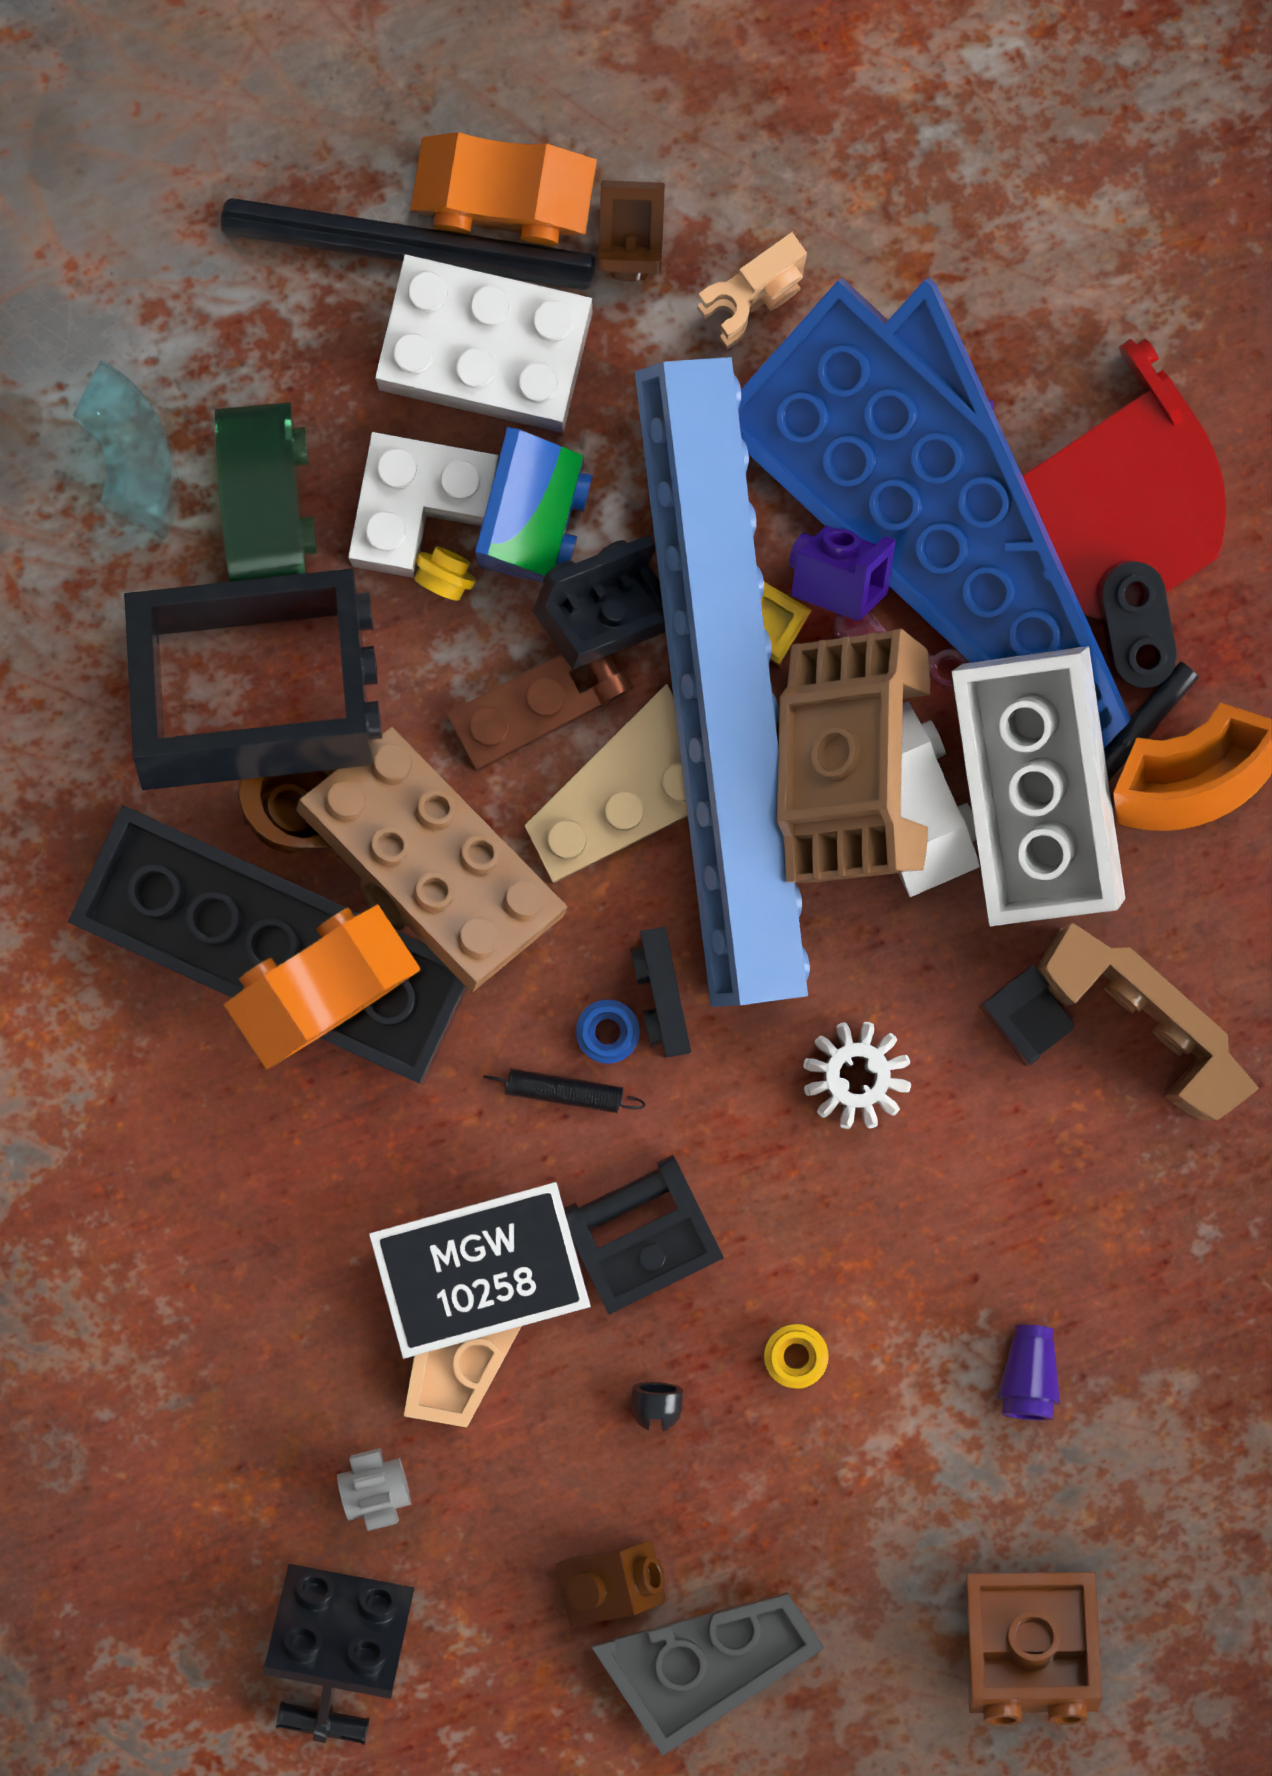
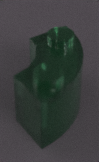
(261, 491)

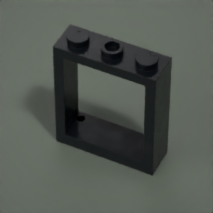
(258, 750)

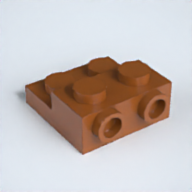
(1033, 1646)

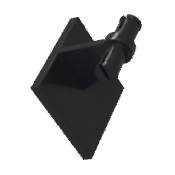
(337, 1636)

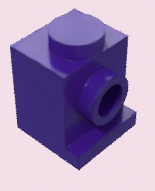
(841, 571)

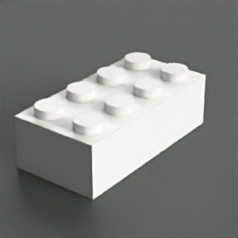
(1039, 786)

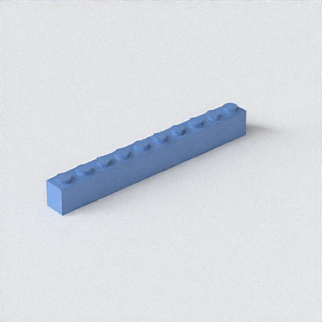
(721, 679)

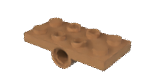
(431, 861)

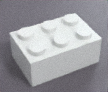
(484, 343)

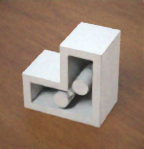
(407, 484)

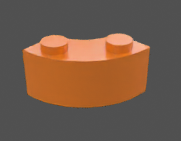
(503, 187)
(1195, 775)
(321, 985)

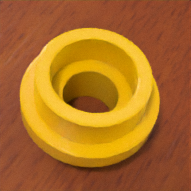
(444, 573)
(810, 1371)

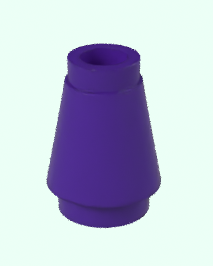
(1030, 1375)

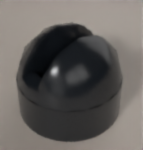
(657, 1401)

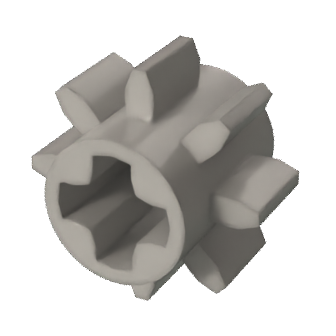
(374, 1489)

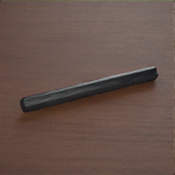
(395, 240)

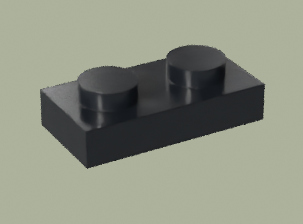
(655, 966)

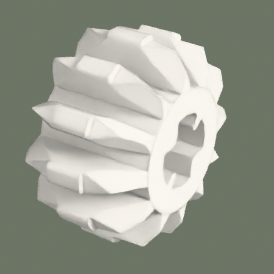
(874, 1063)

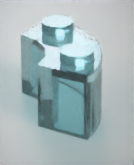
(136, 451)

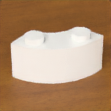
(930, 803)

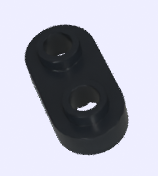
(1137, 625)

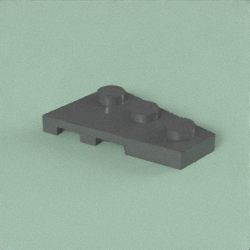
(706, 1665)

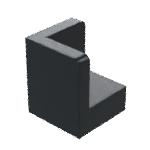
(1027, 1015)

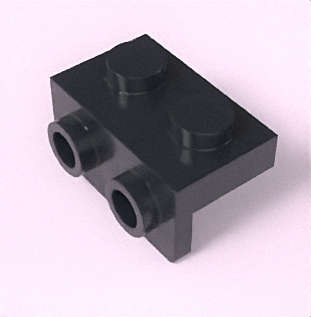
(602, 602)

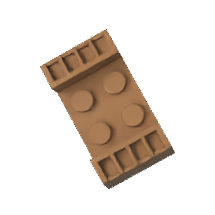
(846, 757)
(1214, 1080)

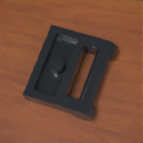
(650, 1254)

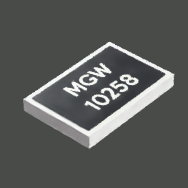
(479, 1270)

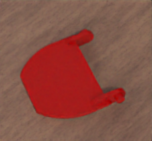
(1134, 490)

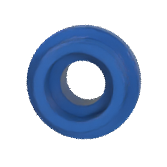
(601, 1011)

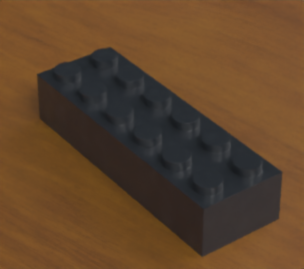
(225, 916)

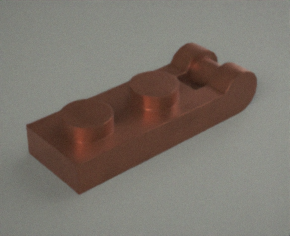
(532, 707)

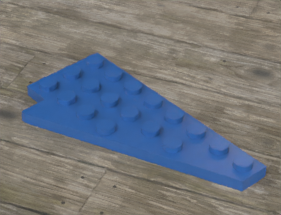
(897, 440)

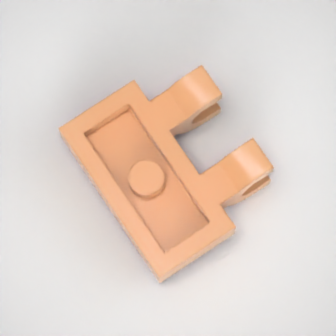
(766, 279)

